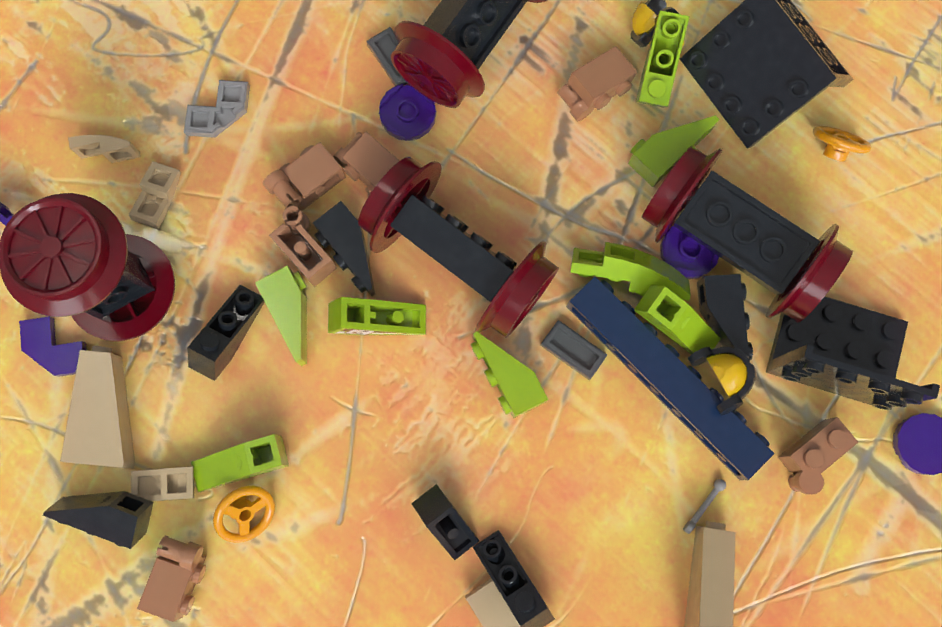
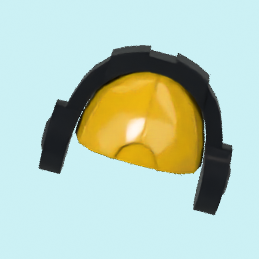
(645, 19)
(732, 370)

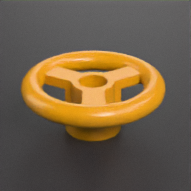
(840, 142)
(242, 509)

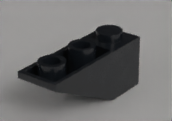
(344, 235)
(723, 309)
(224, 333)
(111, 516)
(513, 582)

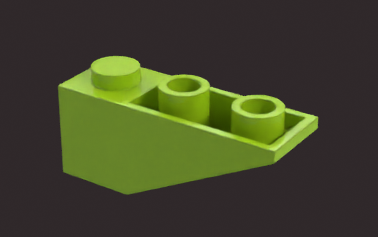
(662, 59)
(676, 319)
(515, 381)
(240, 462)

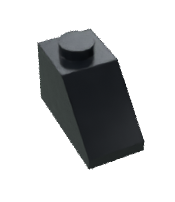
(445, 522)

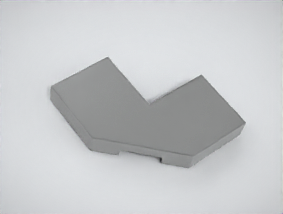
(230, 106)

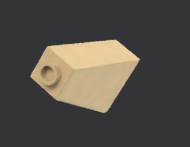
(99, 413)
(711, 578)

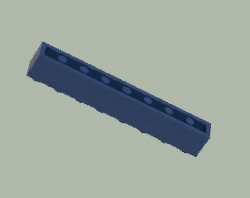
(669, 379)

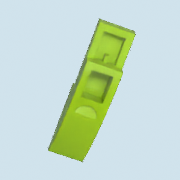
(631, 265)

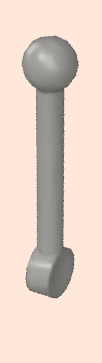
(719, 485)

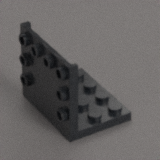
(763, 66)
(846, 354)

